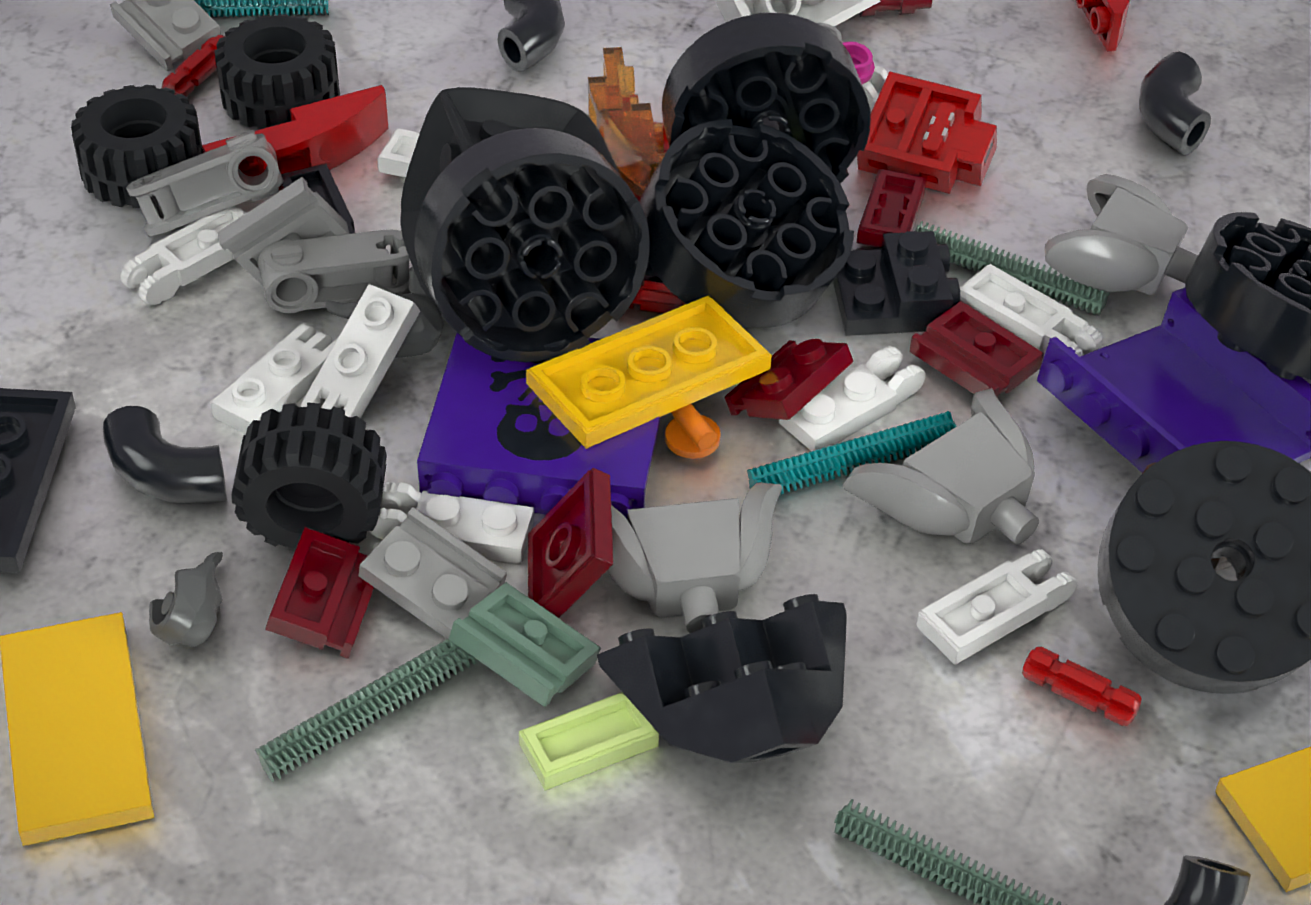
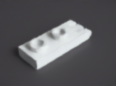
(363, 352)
(275, 379)

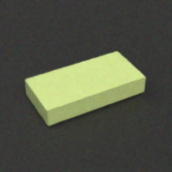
(586, 740)

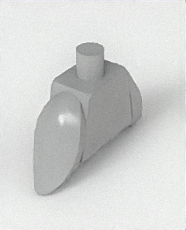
(1128, 244)
(960, 482)
(693, 554)

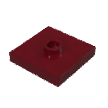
(571, 544)

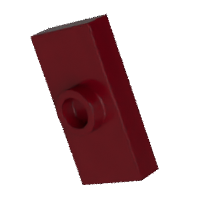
(891, 206)

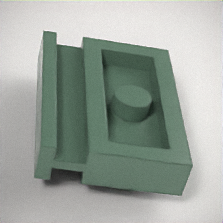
(524, 643)

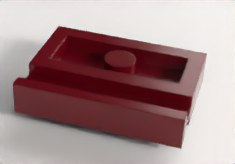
(976, 351)
(793, 380)
(322, 594)

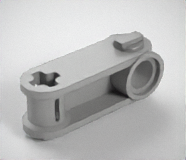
(206, 184)
(332, 268)

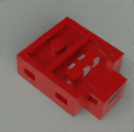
(929, 133)

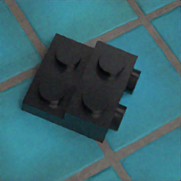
(896, 285)

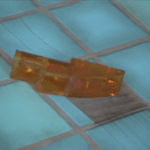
(624, 122)

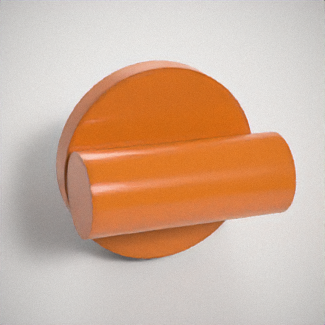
(692, 433)

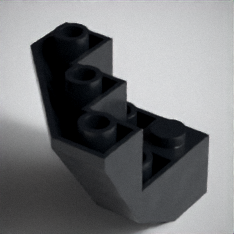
(739, 683)

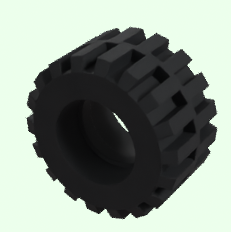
(275, 67)
(132, 136)
(309, 472)

